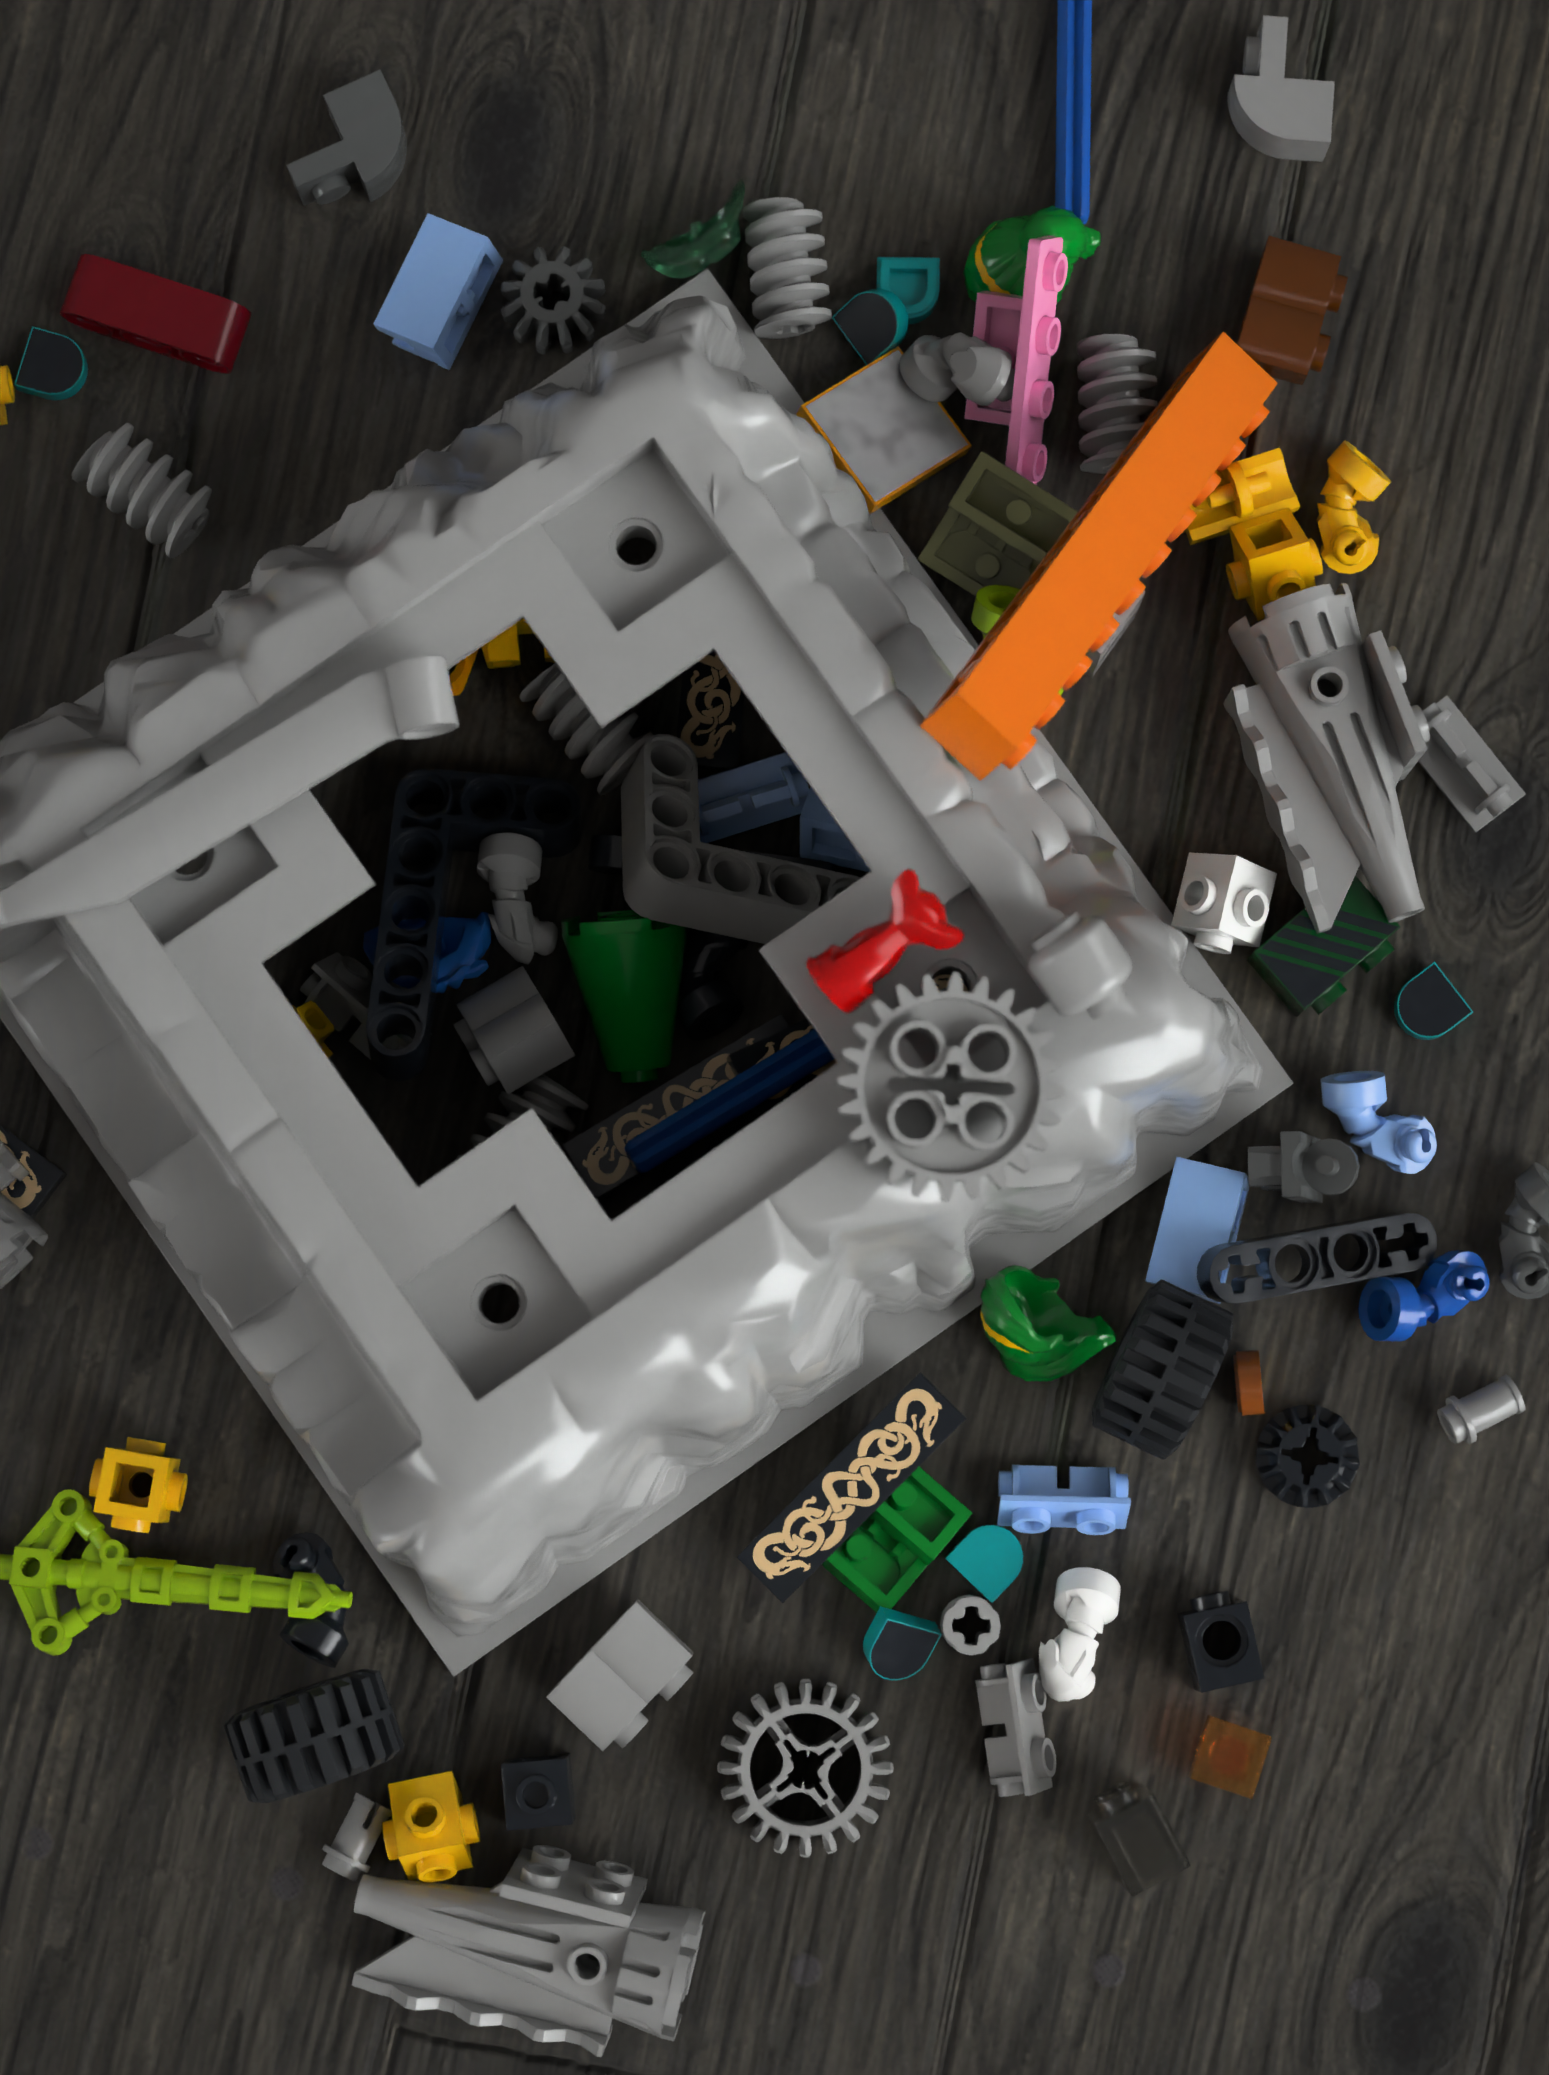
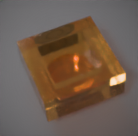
(1230, 1756)

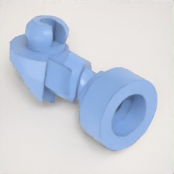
(1397, 1140)

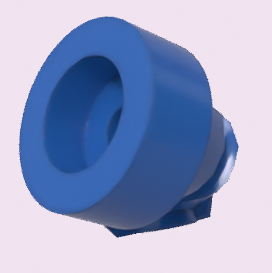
(1394, 1309)

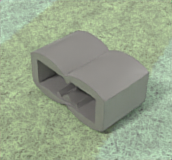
(511, 1032)
(621, 1676)

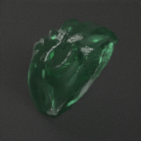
(703, 244)

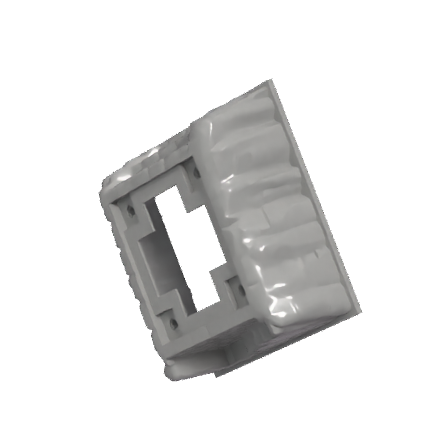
(773, 1270)

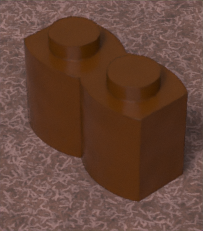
(1289, 307)

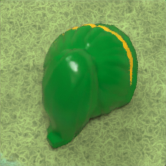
(1000, 252)
(1036, 1328)

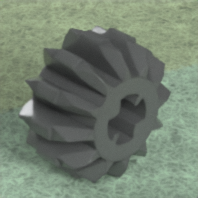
(538, 285)

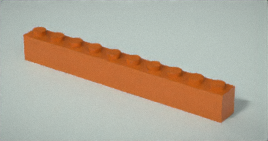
(1099, 560)

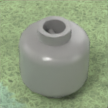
(1080, 965)

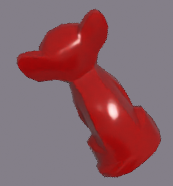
(915, 918)

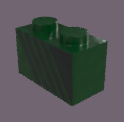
(1308, 965)

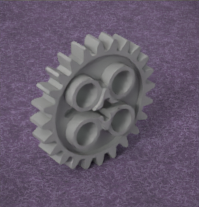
(951, 1022)

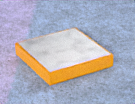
(884, 430)

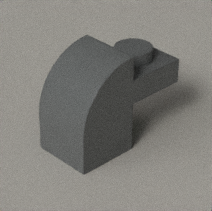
(369, 149)

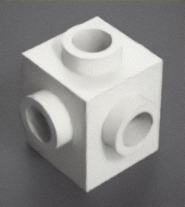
(1223, 901)

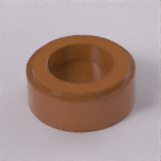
(1248, 1382)

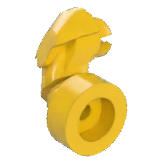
(1345, 535)

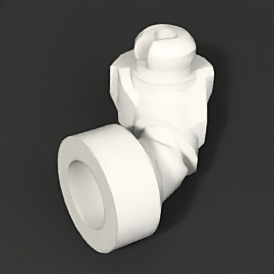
(1086, 1602)

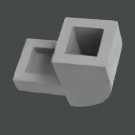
(1279, 113)

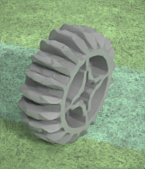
(838, 1813)

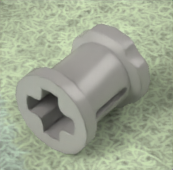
(983, 1639)

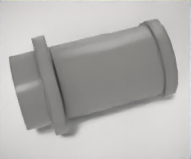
(1480, 1410)
(354, 1840)

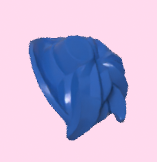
(461, 950)

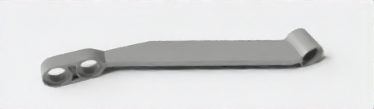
(376, 707)

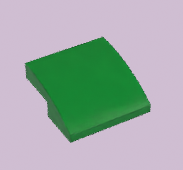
(898, 1541)

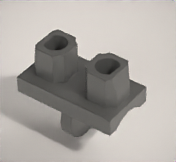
(1303, 1167)

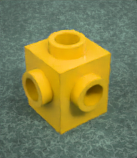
(1271, 559)
(113, 1488)
(430, 1827)

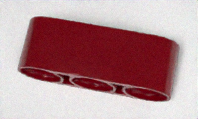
(155, 313)

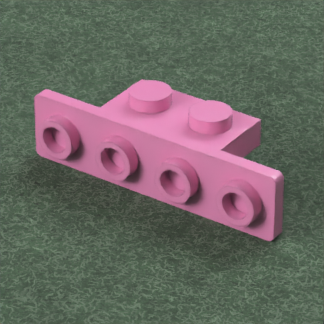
(1031, 335)

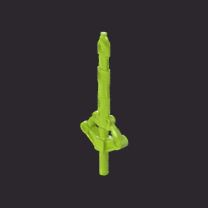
(108, 1575)

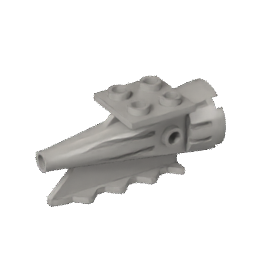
(1327, 746)
(540, 1952)

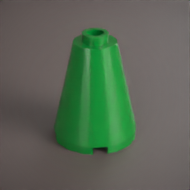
(629, 986)

